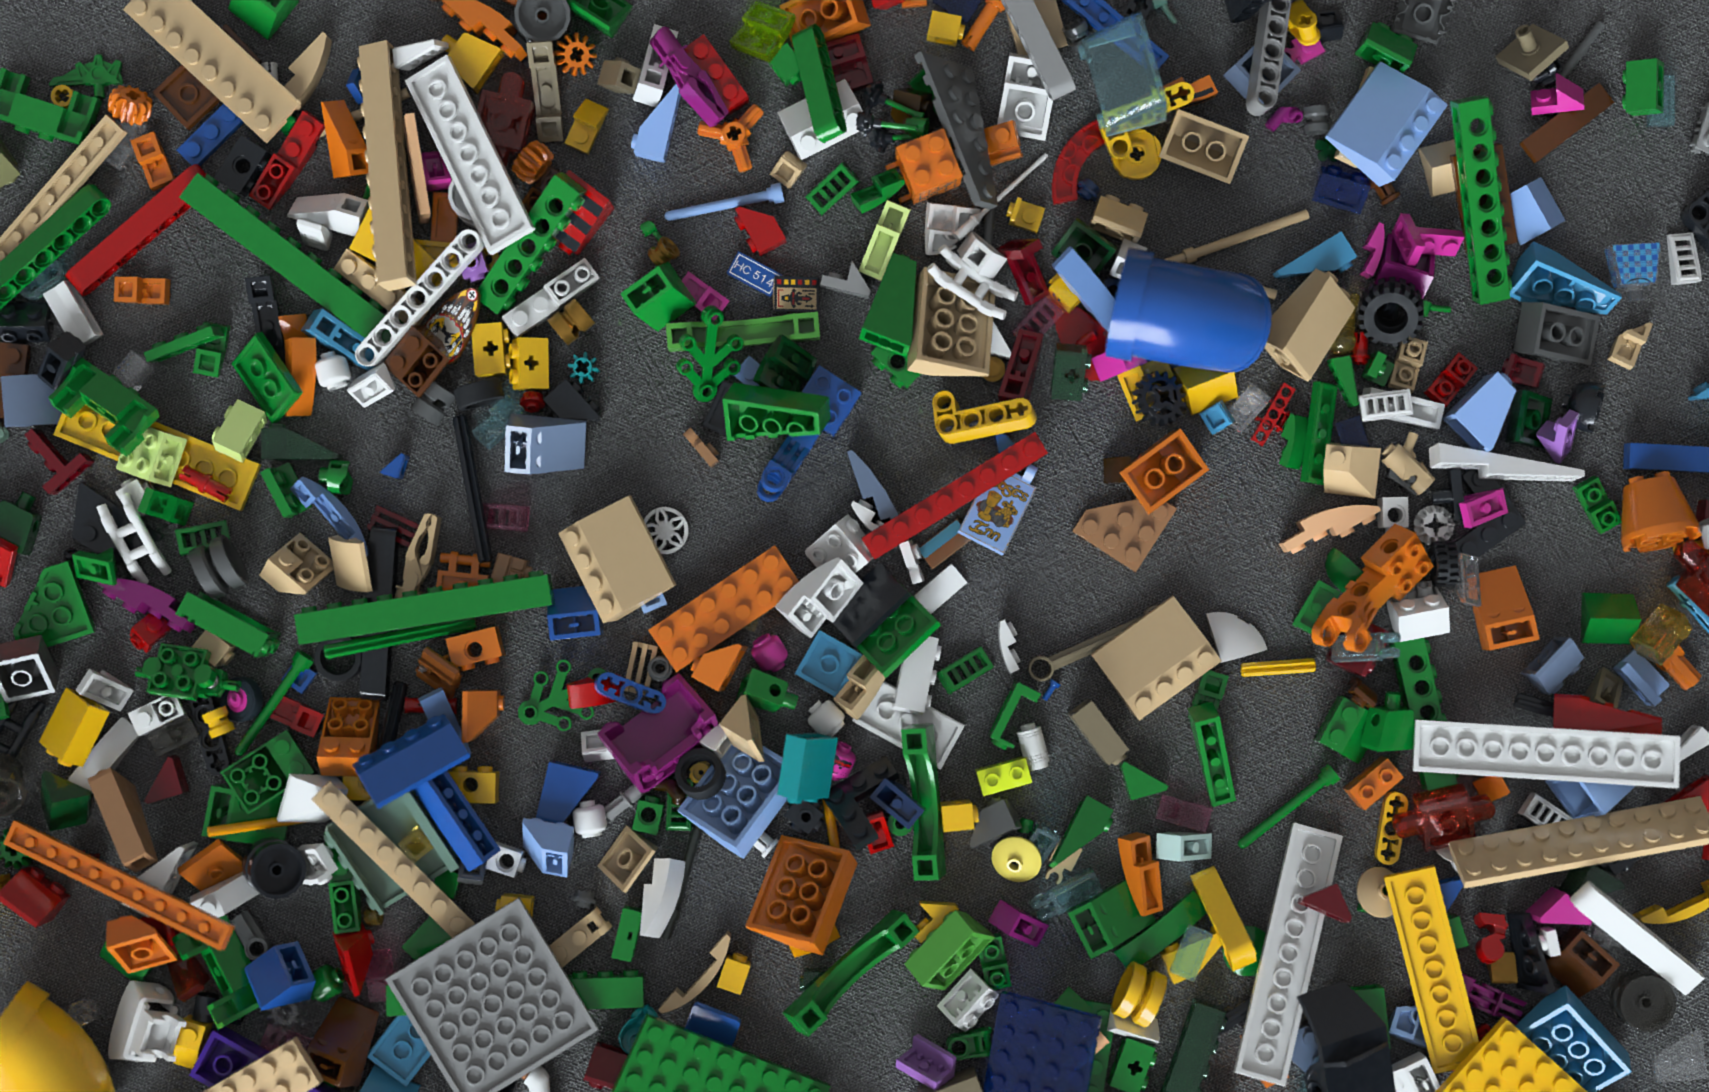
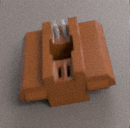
(438, 672)

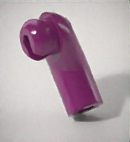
(1284, 114)

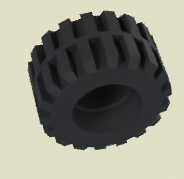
(1391, 292)

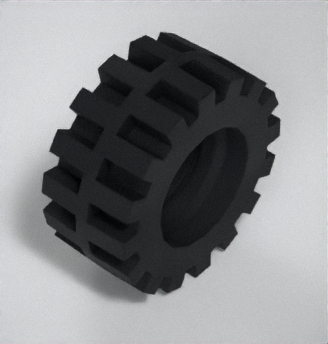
(1445, 562)

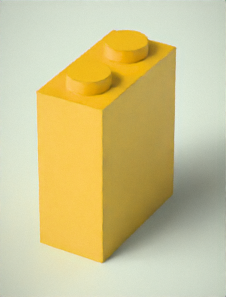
(73, 728)

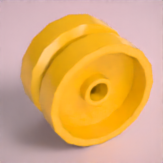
(1139, 994)

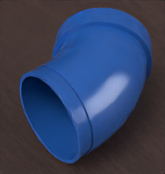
(1187, 315)

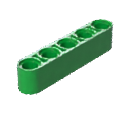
(819, 83)

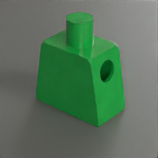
(758, 687)
(1389, 726)

